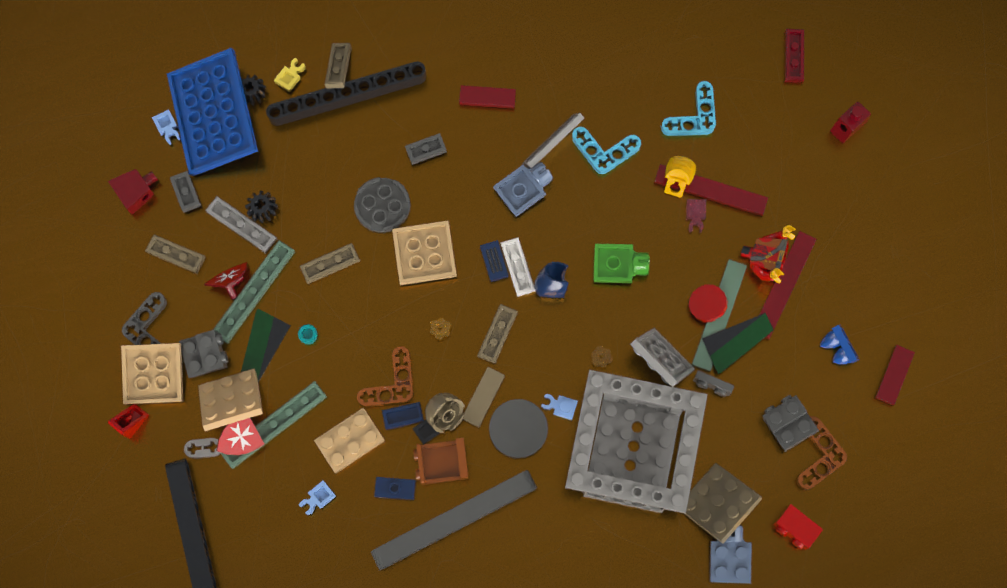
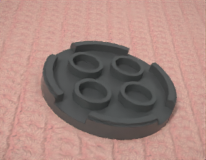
(382, 204)
(518, 428)

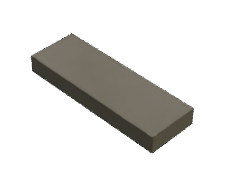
(338, 65)
(175, 254)
(329, 263)
(497, 334)
(483, 397)

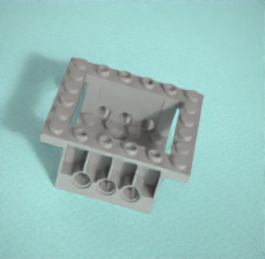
(658, 411)

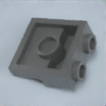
(203, 353)
(789, 422)

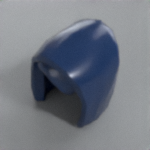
(551, 281)

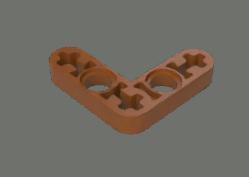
(399, 384)
(827, 458)

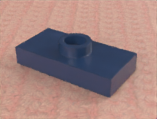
(395, 488)

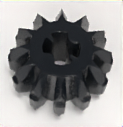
(258, 89)
(256, 203)

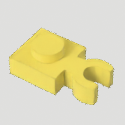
(289, 76)

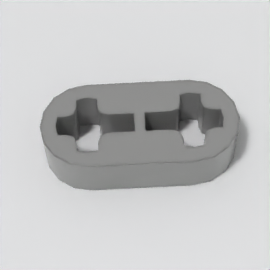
(204, 453)

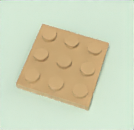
(424, 252)
(152, 373)
(230, 399)

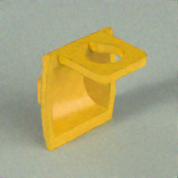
(679, 170)

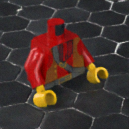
(769, 254)

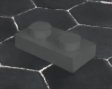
(425, 149)
(185, 191)
(707, 381)

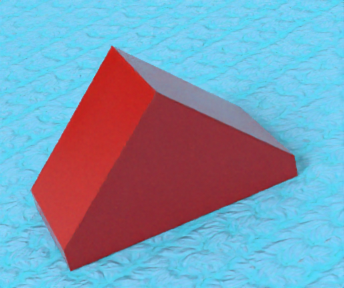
(129, 420)

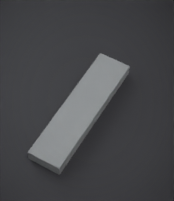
(553, 140)
(241, 224)

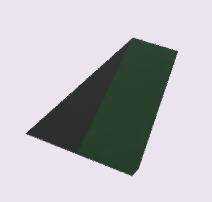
(735, 341)
(263, 342)

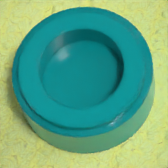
(307, 334)

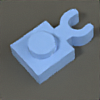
(166, 124)
(563, 407)
(320, 496)

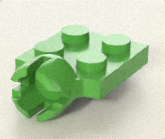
(619, 263)

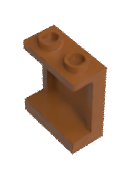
(441, 462)

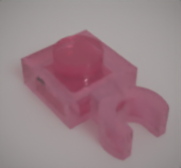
(696, 211)

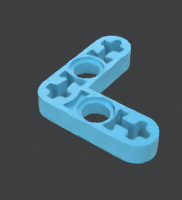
(697, 121)
(600, 155)

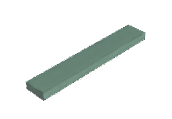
(730, 286)
(254, 290)
(282, 418)

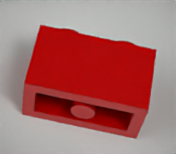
(797, 527)

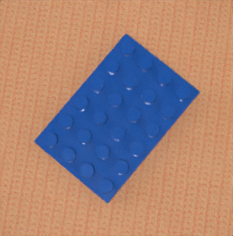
(212, 112)

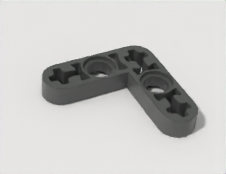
(141, 326)

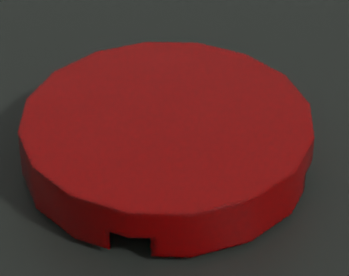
(708, 303)

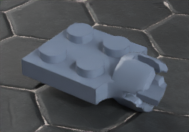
(523, 187)
(731, 560)

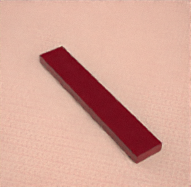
(719, 193)
(792, 269)

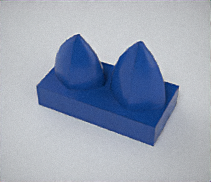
(836, 338)

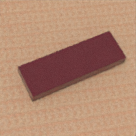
(794, 55)
(487, 96)
(894, 375)

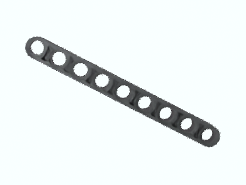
(453, 520)

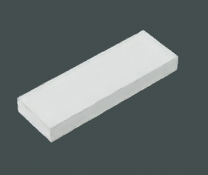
(517, 267)

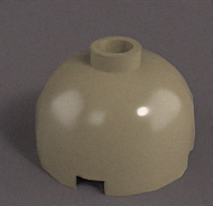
(444, 412)

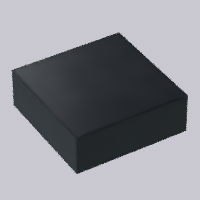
(425, 432)

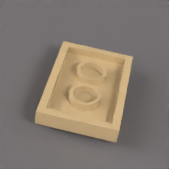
(349, 440)

